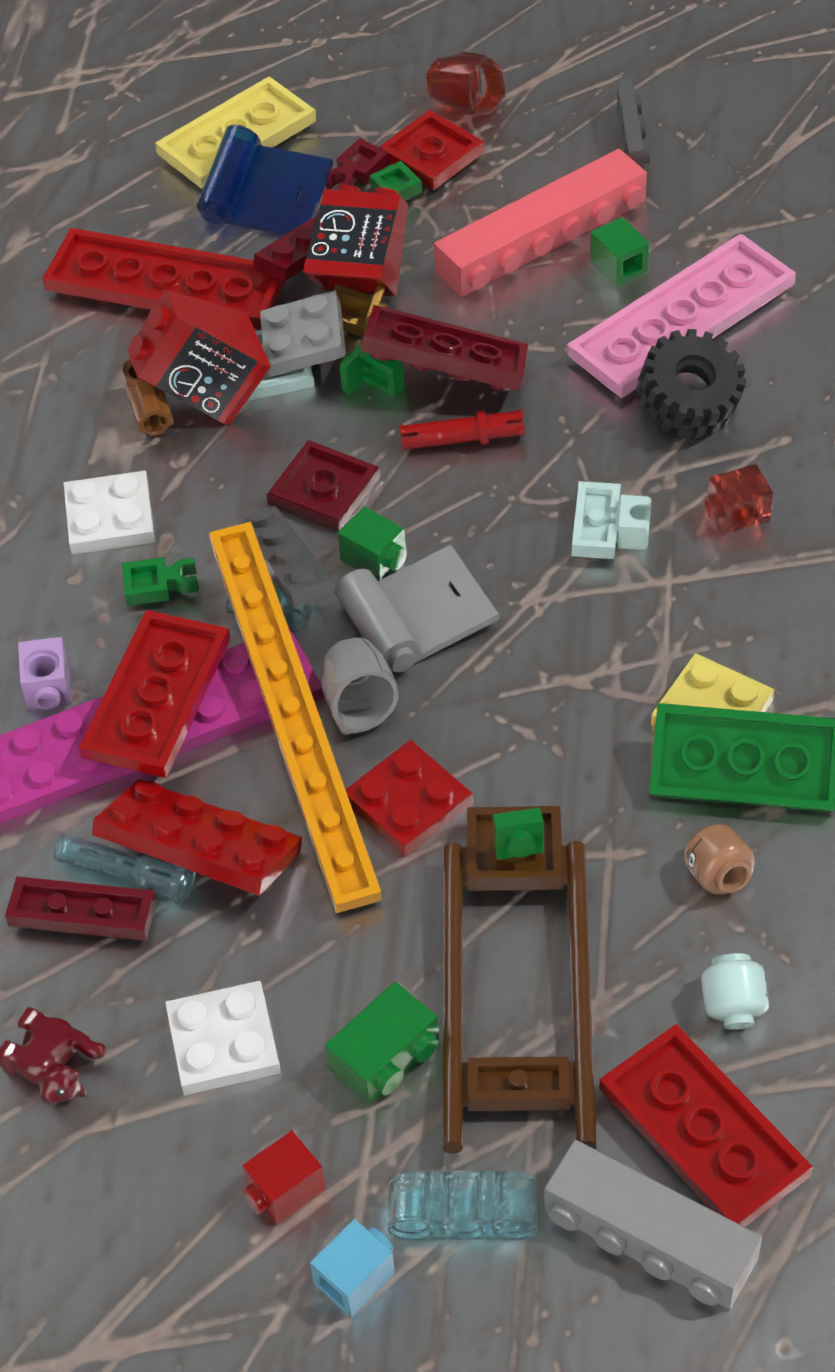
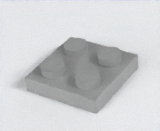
(303, 333)

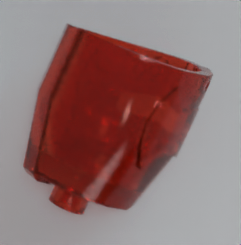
(457, 83)

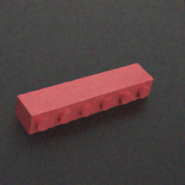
(540, 222)

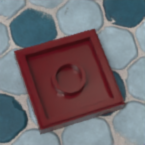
(323, 485)

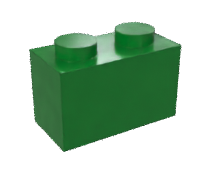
(383, 1043)

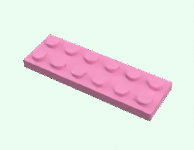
(702, 297)

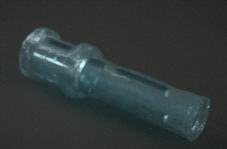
(141, 871)

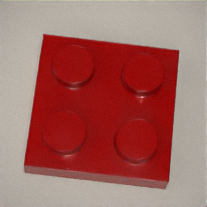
(433, 148)
(408, 797)

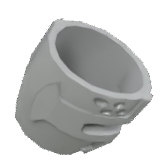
(358, 679)

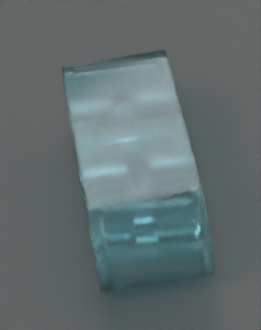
(463, 1205)

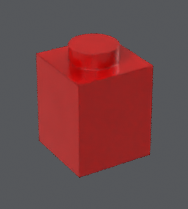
(282, 1178)

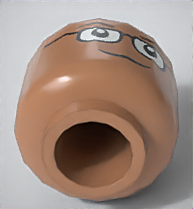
(719, 859)

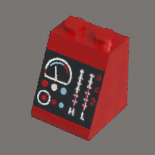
(358, 240)
(200, 354)

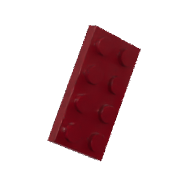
(445, 348)

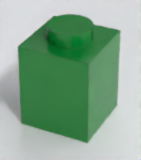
(619, 251)
(372, 543)

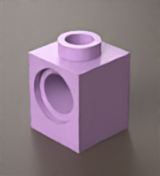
(44, 673)

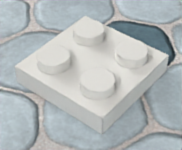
(108, 512)
(222, 1038)

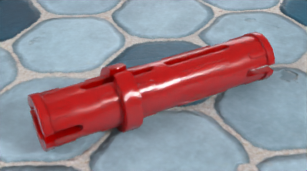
(462, 430)

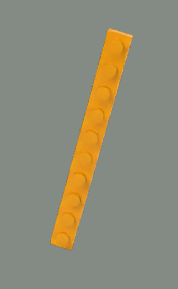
(295, 719)

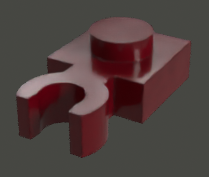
(358, 164)

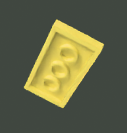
(263, 108)

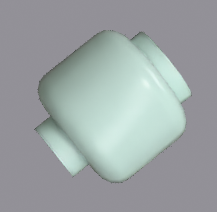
(735, 990)

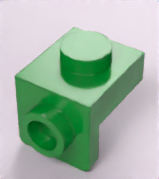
(361, 367)

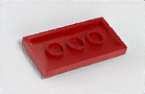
(155, 693)
(198, 836)
(705, 1127)

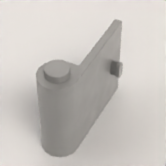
(415, 608)

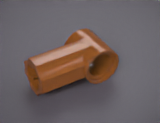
(147, 402)

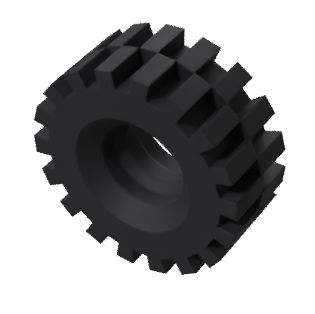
(686, 407)

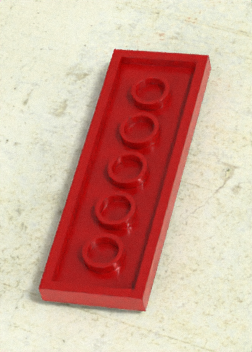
(141, 271)

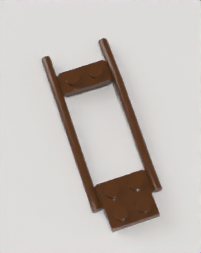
(515, 1081)

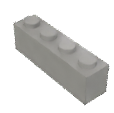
(651, 1225)

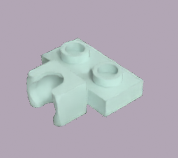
(607, 519)

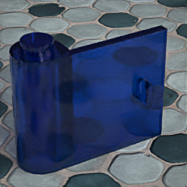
(261, 184)

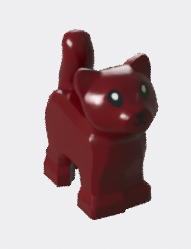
(44, 1053)

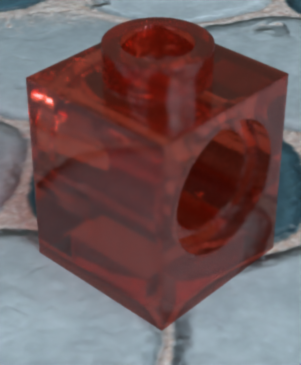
(739, 499)

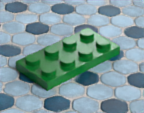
(744, 758)

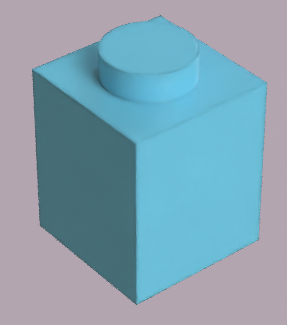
(353, 1266)

